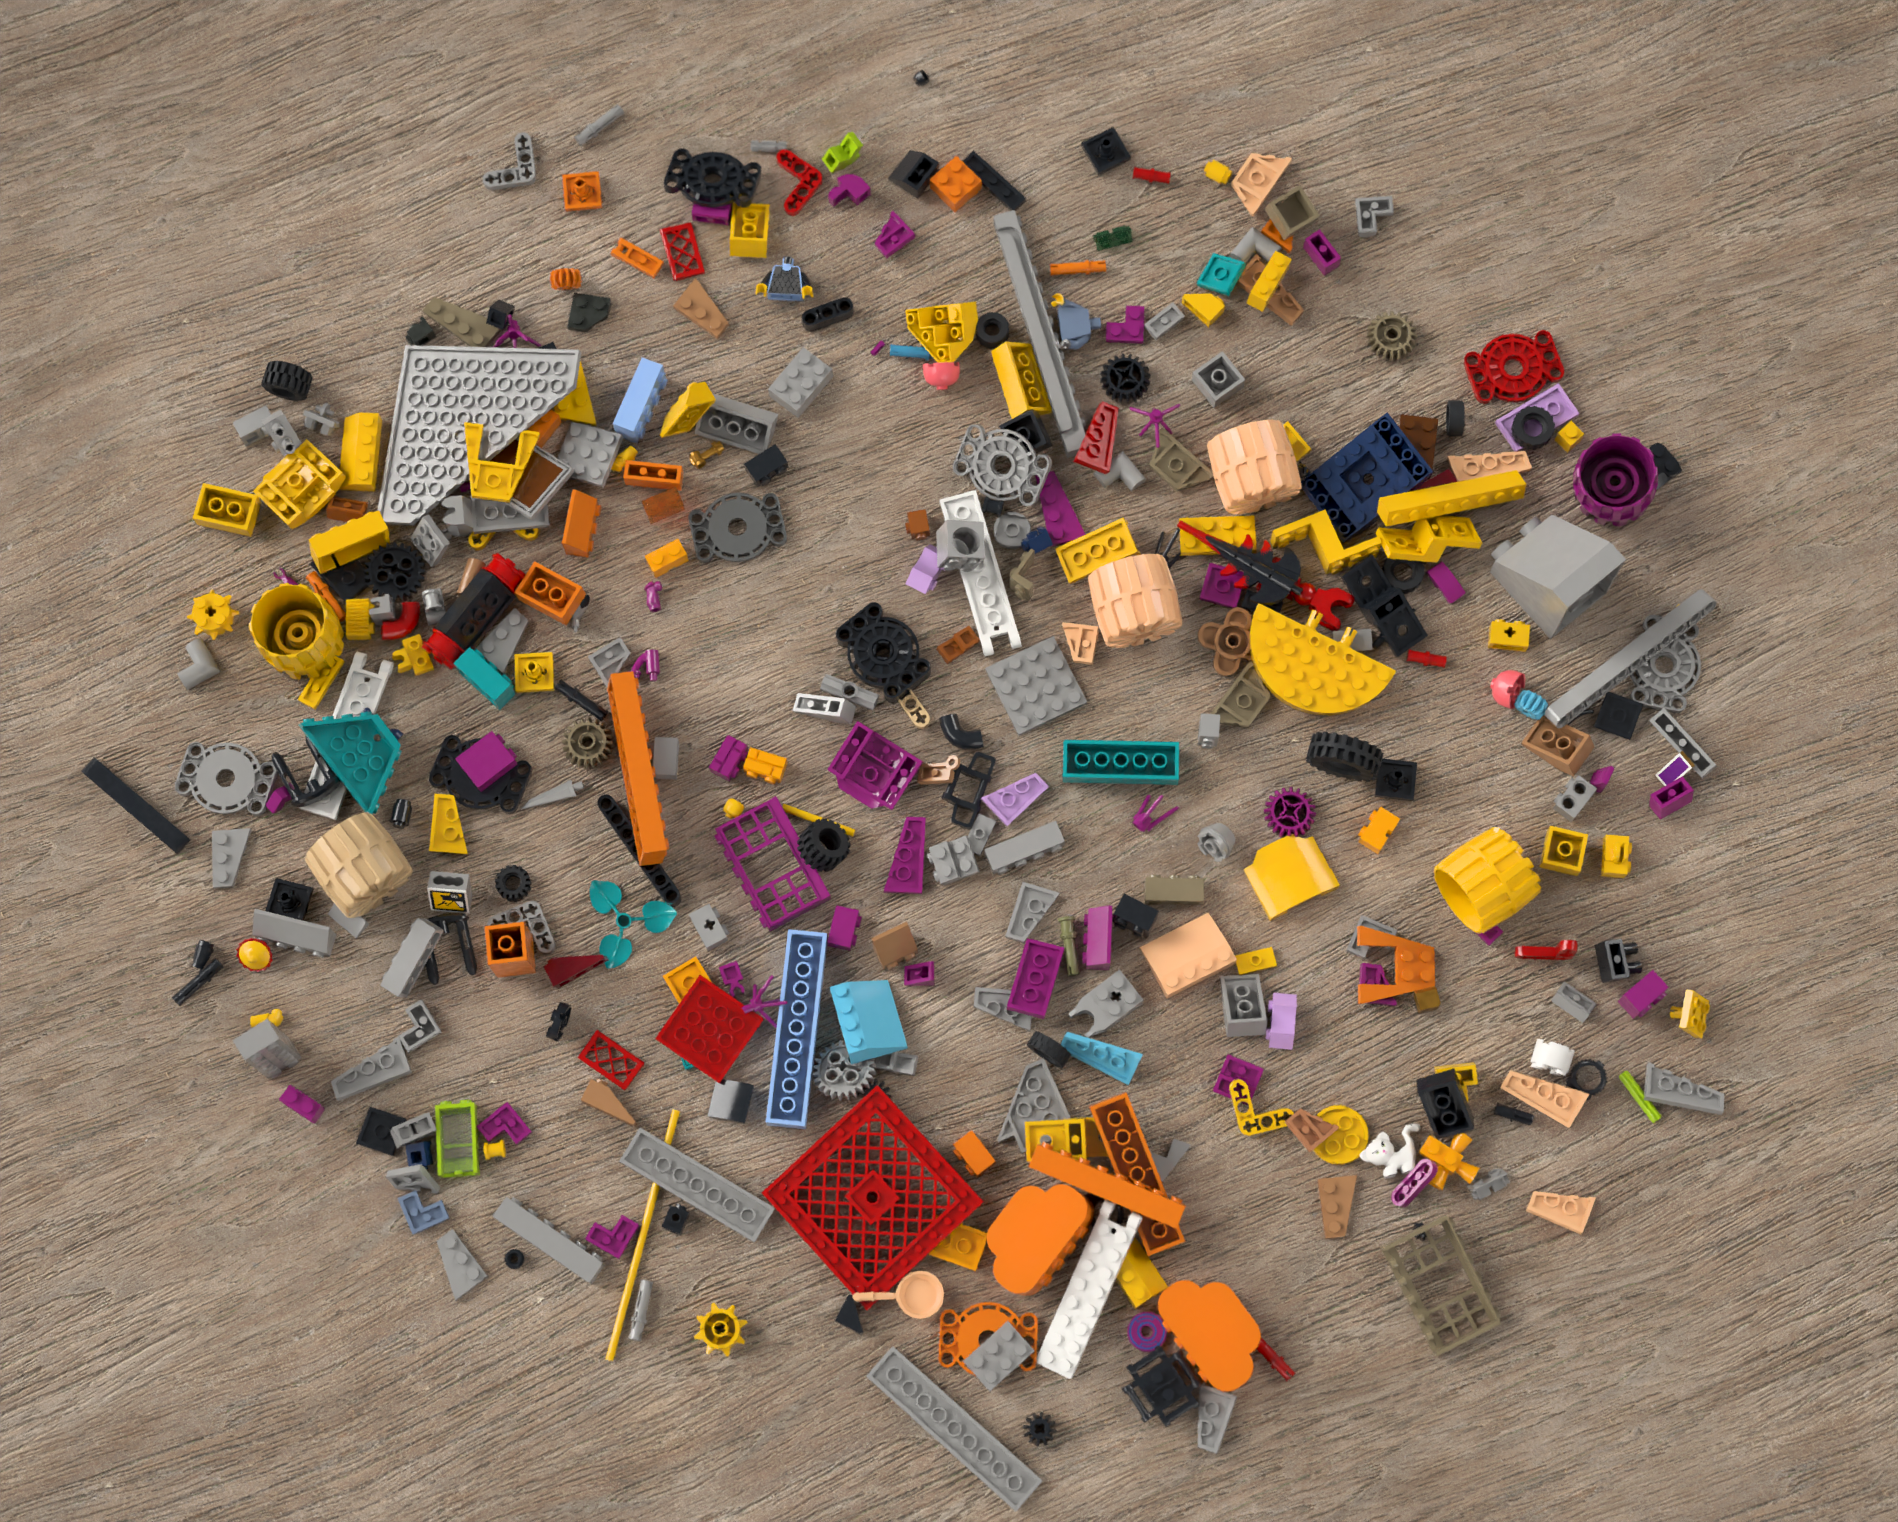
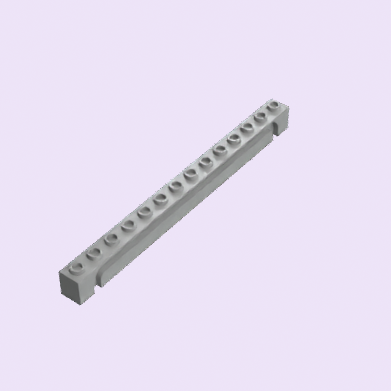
(1040, 331)

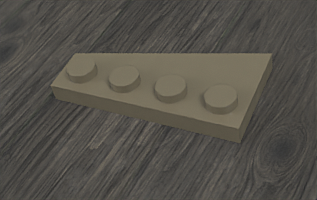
(462, 323)

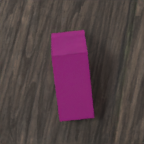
(279, 798)

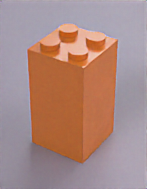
(510, 949)

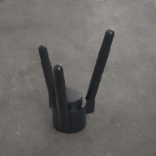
(1164, 554)

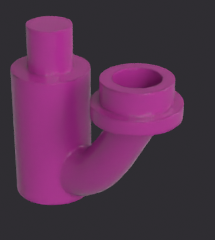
(651, 658)

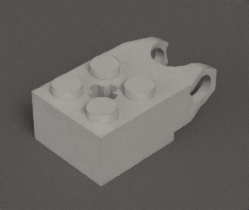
(1104, 1010)

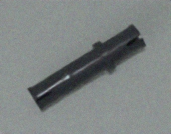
(575, 696)
(197, 982)

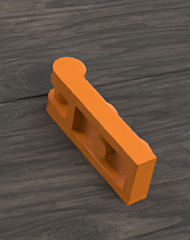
(637, 258)

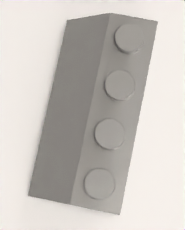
(738, 424)
(293, 933)

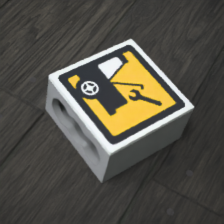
(449, 892)

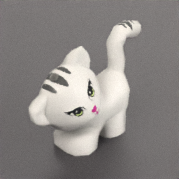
(1381, 1152)

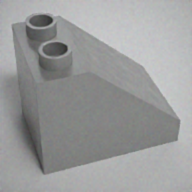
(1556, 571)

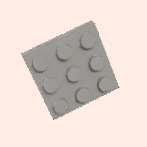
(590, 453)

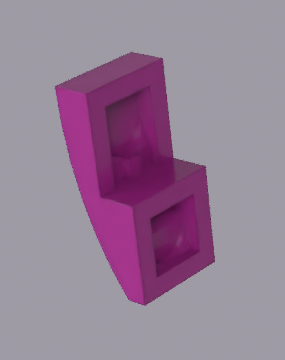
(1446, 582)

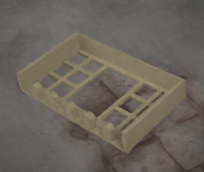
(1413, 1298)

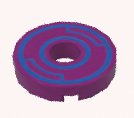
(1134, 1334)

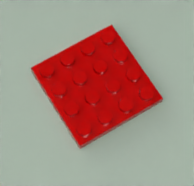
(709, 1029)

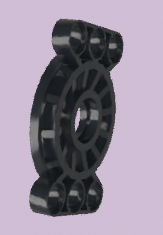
(716, 194)
(466, 788)

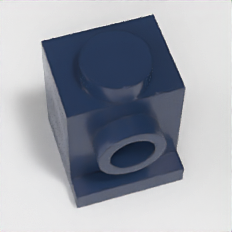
(1037, 540)
(415, 1151)

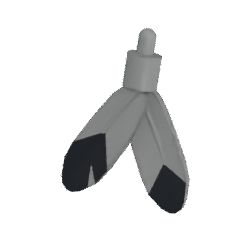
(579, 612)

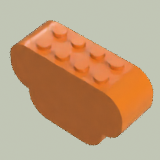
(1037, 1235)
(1212, 1330)

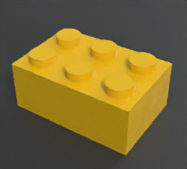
(227, 510)

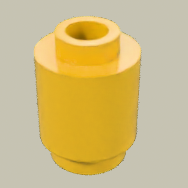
(1217, 172)

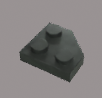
(587, 311)

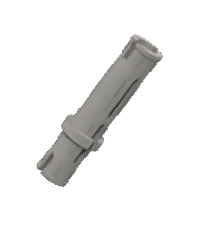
(593, 129)
(639, 1317)

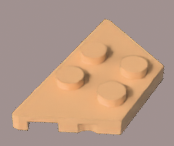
(1258, 178)

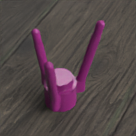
(1143, 821)

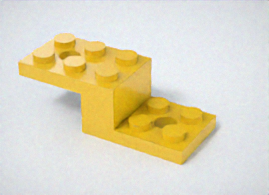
(1429, 538)
(1070, 1134)

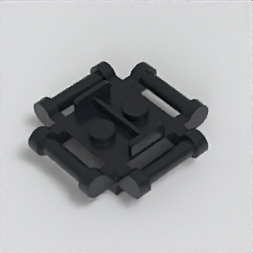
(1162, 1386)

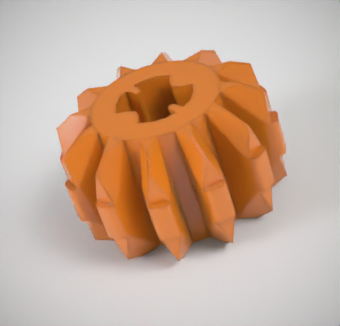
(565, 279)

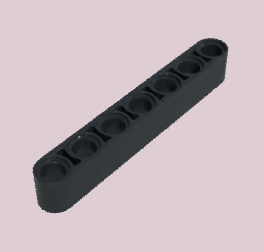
(135, 805)
(626, 826)

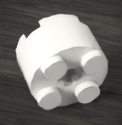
(1552, 1057)

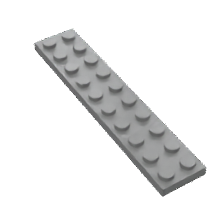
(954, 1428)

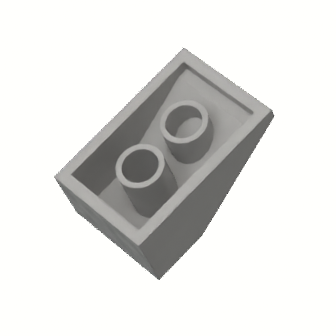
(1243, 1005)

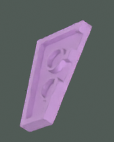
(1014, 799)

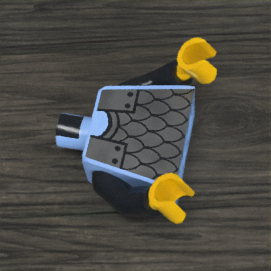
(785, 283)

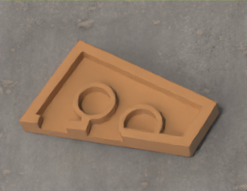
(701, 310)
(1335, 1203)

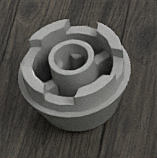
(1216, 841)

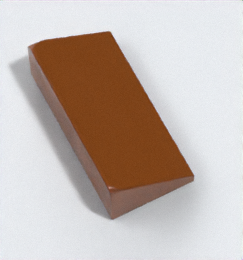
(346, 509)

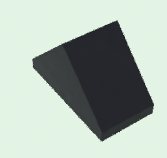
(849, 1316)

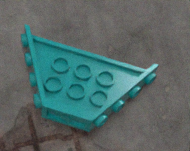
(355, 755)

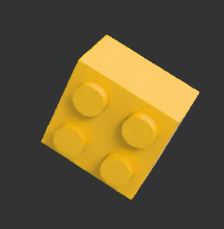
(1563, 851)

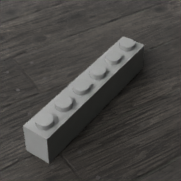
(549, 1240)

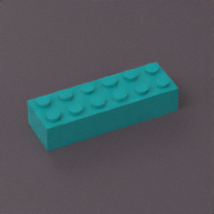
(1120, 762)

